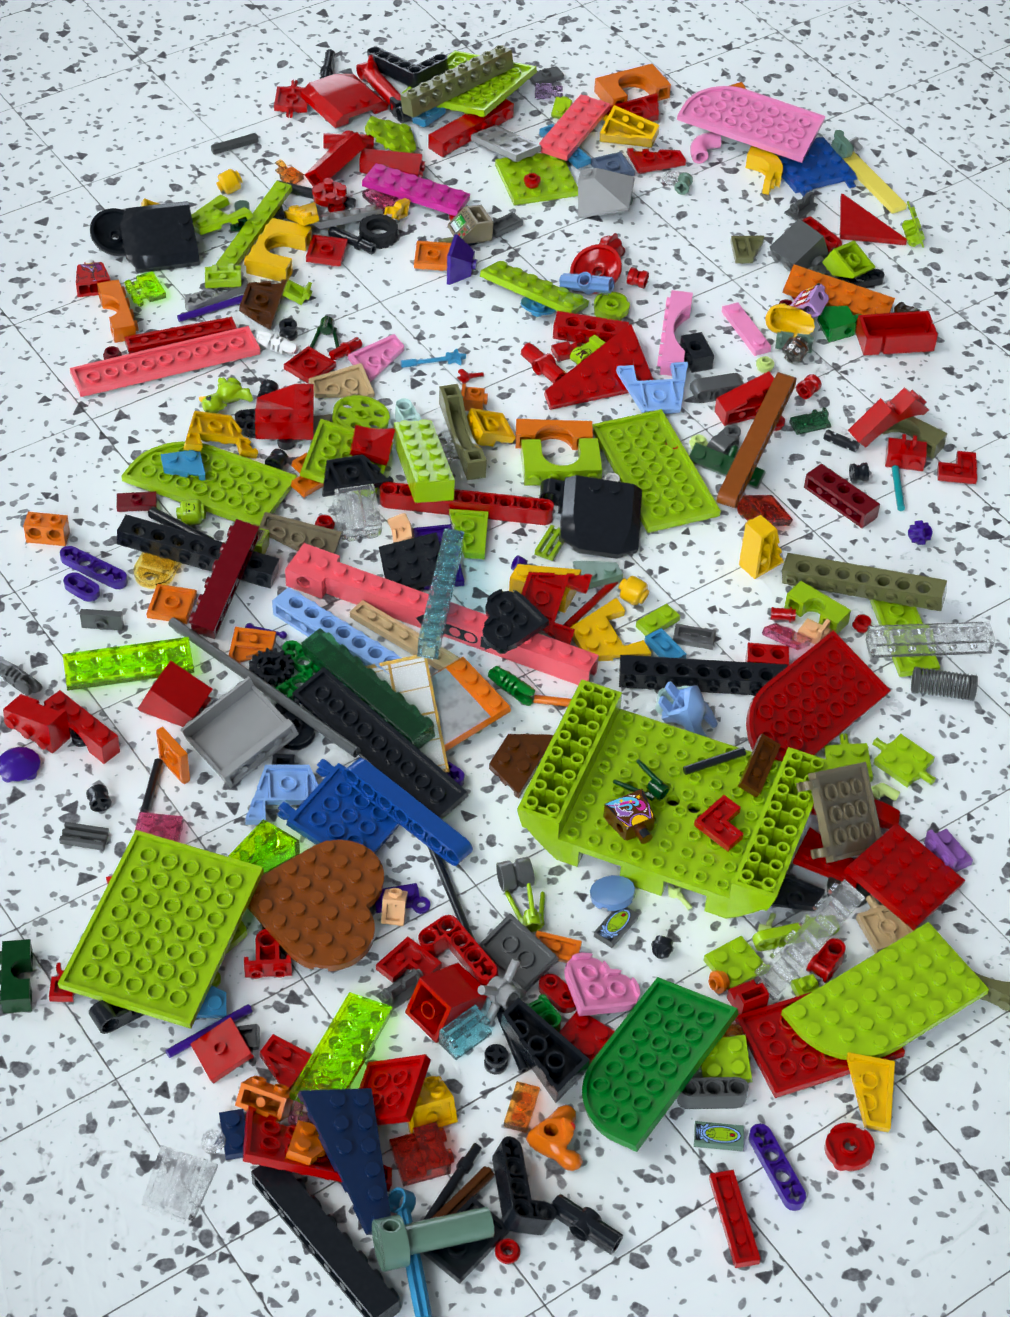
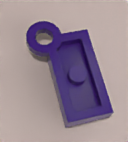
(412, 899)

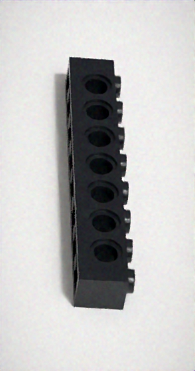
(189, 549)
(709, 675)

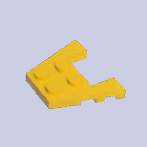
(217, 428)
(598, 636)

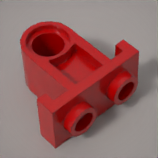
(267, 959)

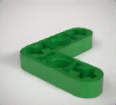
(305, 671)

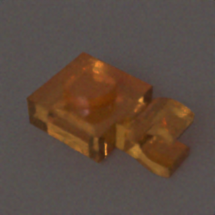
(289, 174)

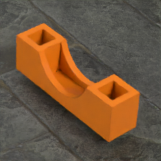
(112, 297)
(563, 430)

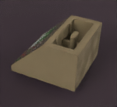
(472, 224)

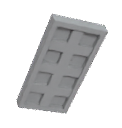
(506, 143)

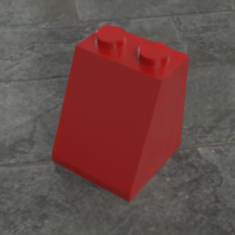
(176, 696)
(442, 998)

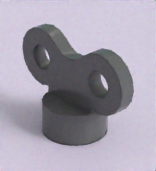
(818, 266)

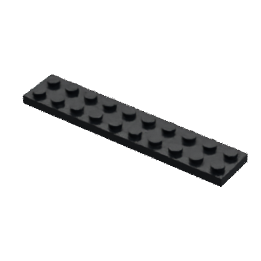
(380, 742)

